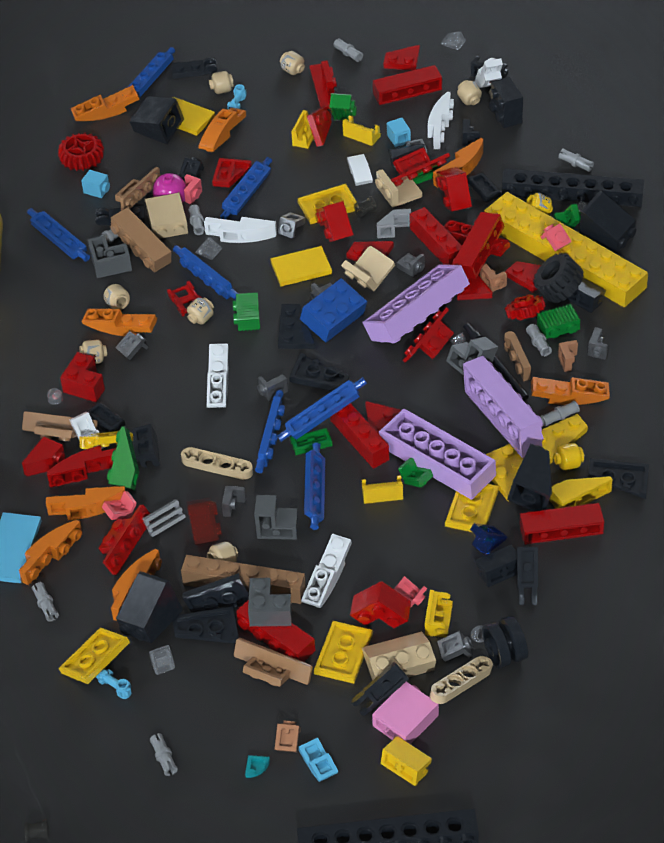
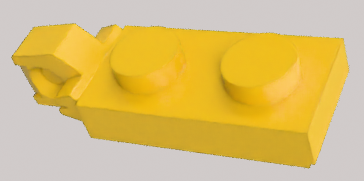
(103, 439)

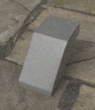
(395, 218)

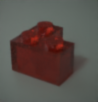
(202, 520)

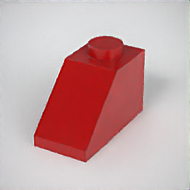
(43, 457)

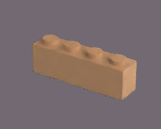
(140, 240)

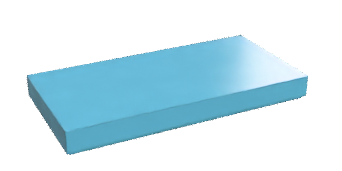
(16, 537)

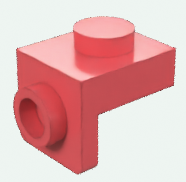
(193, 188)
(556, 236)
(120, 508)
(410, 591)

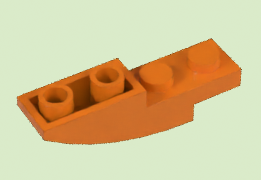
(100, 108)
(220, 127)
(465, 159)
(116, 323)
(563, 393)
(83, 505)
(52, 545)
(148, 563)

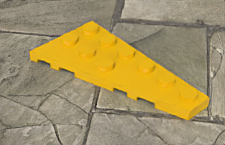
(558, 434)

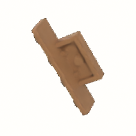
(136, 189)
(50, 425)
(271, 665)

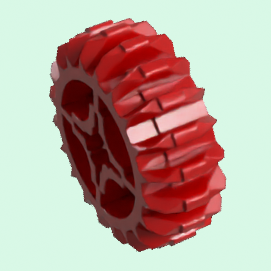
(81, 151)

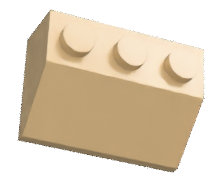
(410, 653)

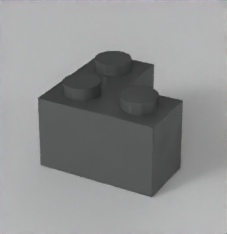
(107, 259)
(467, 351)
(274, 521)
(268, 608)

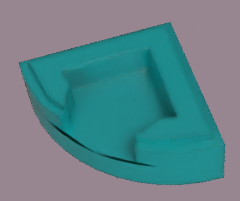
(256, 765)

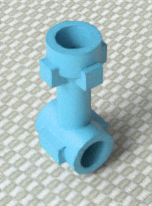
(240, 94)
(123, 686)

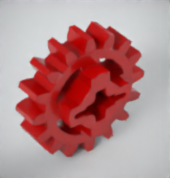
(525, 307)

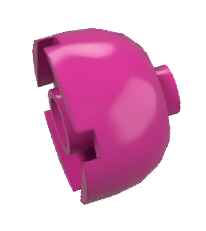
(169, 184)

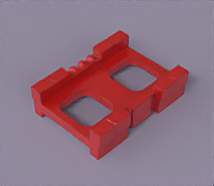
(192, 295)

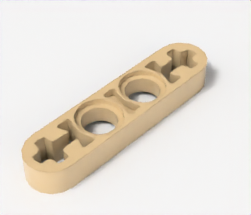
(218, 460)
(483, 663)

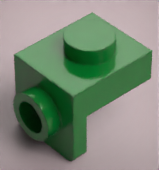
(570, 216)
(414, 475)

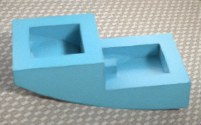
(318, 760)

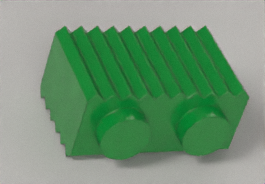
(342, 106)
(247, 311)
(558, 321)

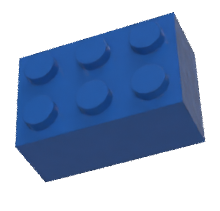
(333, 310)

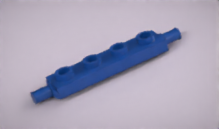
(152, 71)
(246, 188)
(58, 235)
(205, 273)
(322, 409)
(270, 435)
(314, 486)

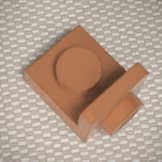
(492, 280)
(566, 354)
(287, 736)

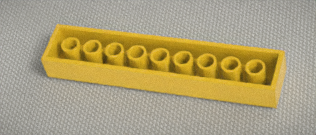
(600, 266)

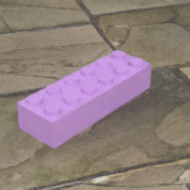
(416, 303)
(502, 405)
(434, 449)

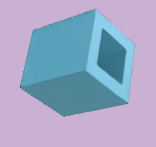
(398, 132)
(95, 184)

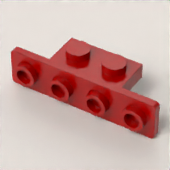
(323, 82)
(415, 163)
(433, 338)
(123, 539)

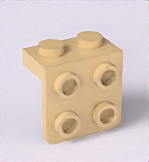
(397, 195)
(369, 269)

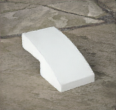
(360, 169)
(83, 425)

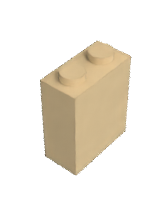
(166, 215)

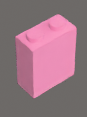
(405, 713)

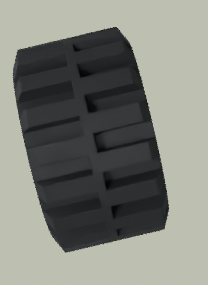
(558, 277)

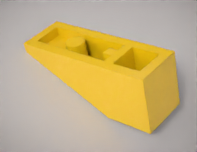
(579, 491)

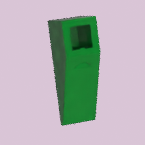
(125, 466)

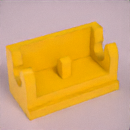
(302, 133)
(360, 133)
(382, 491)
(438, 614)
(405, 760)

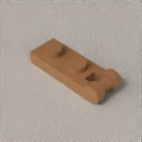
(517, 355)

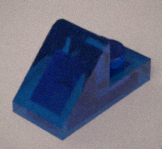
(487, 537)

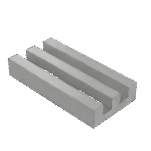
(178, 510)

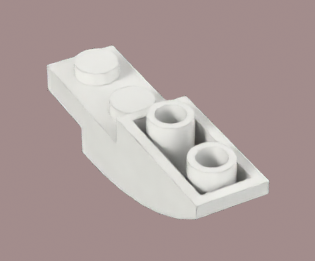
(489, 72)
(440, 118)
(240, 232)
(217, 376)
(328, 572)

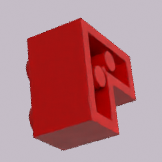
(455, 187)
(335, 221)
(81, 378)
(380, 603)

